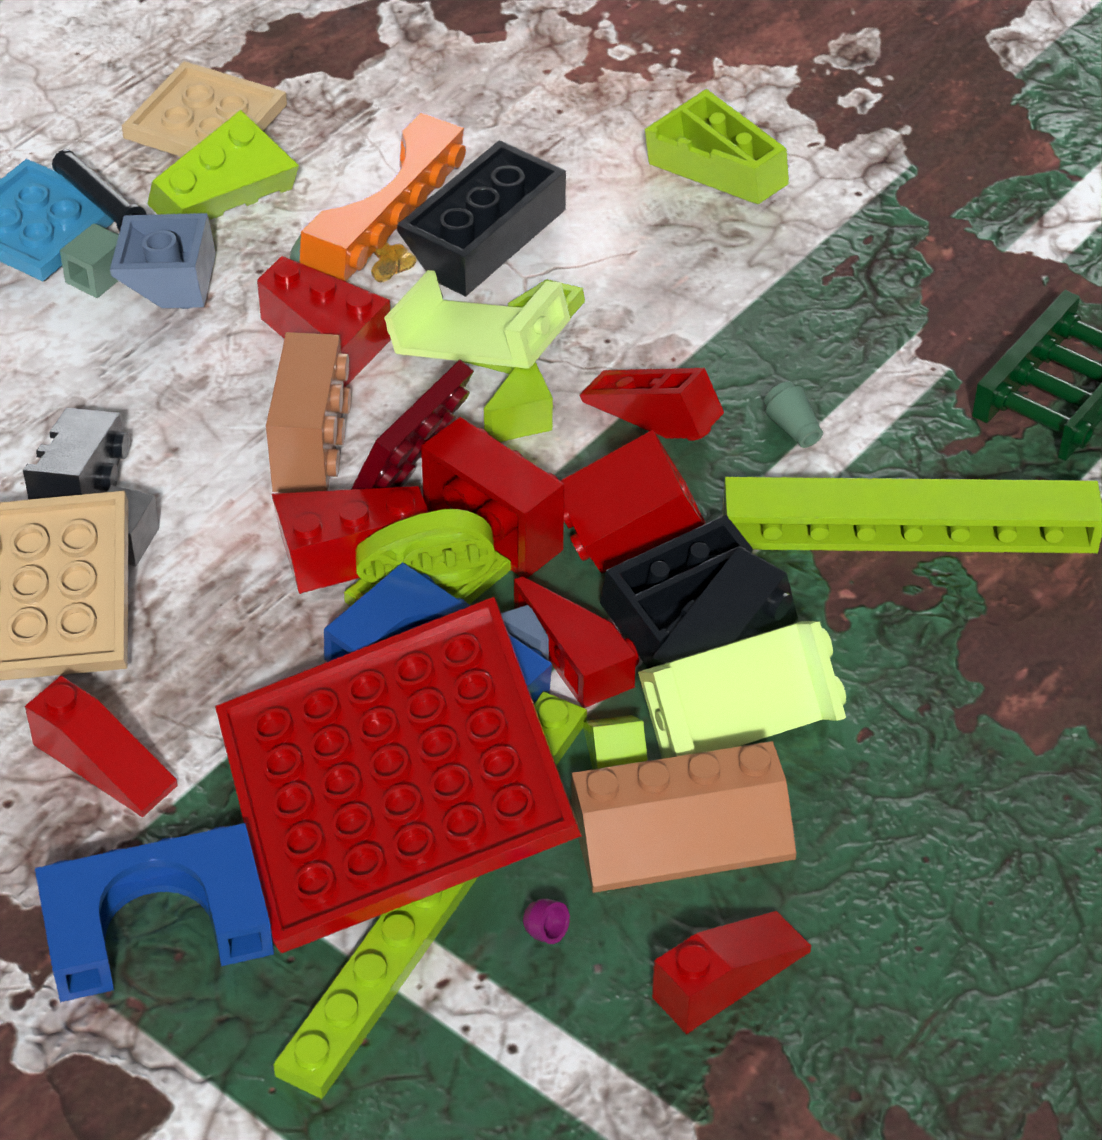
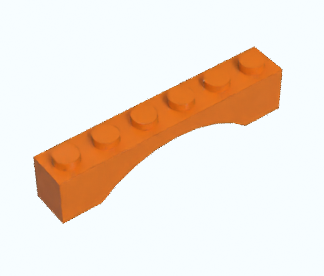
(346, 236)

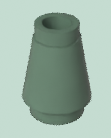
(793, 413)

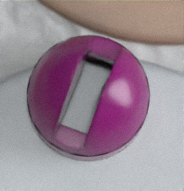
(546, 920)

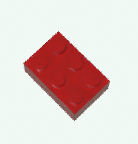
(517, 499)

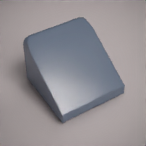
(527, 629)

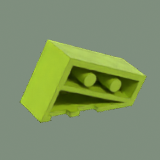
(718, 149)
(224, 171)

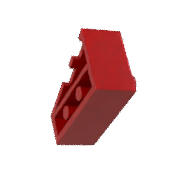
(313, 302)
(327, 526)

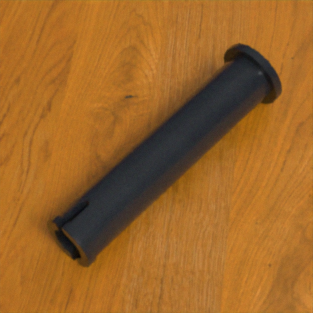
(94, 187)

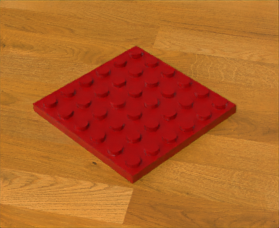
(392, 774)

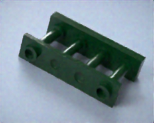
(1021, 367)

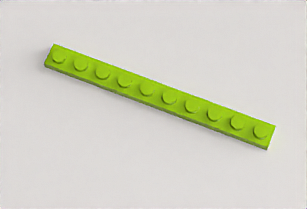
(390, 955)

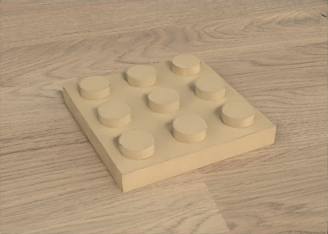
(197, 103)

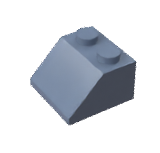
(166, 258)

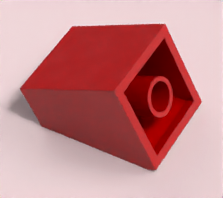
(628, 503)

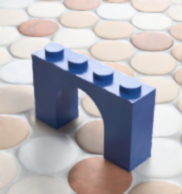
(405, 602)
(88, 891)

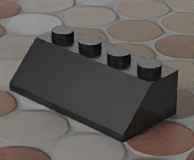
(484, 216)

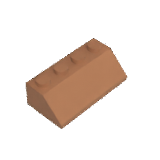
(683, 816)

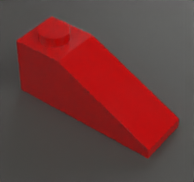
(661, 400)
(582, 645)
(97, 746)
(723, 966)

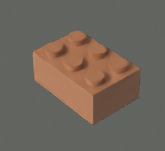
(307, 413)

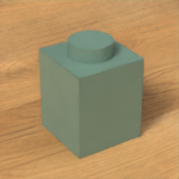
(89, 259)

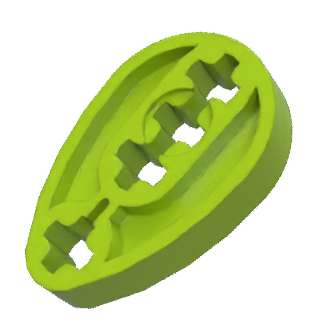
(430, 534)

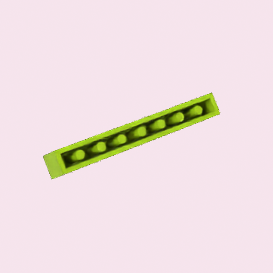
(915, 514)

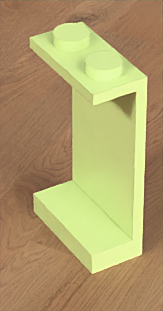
(476, 332)
(744, 690)

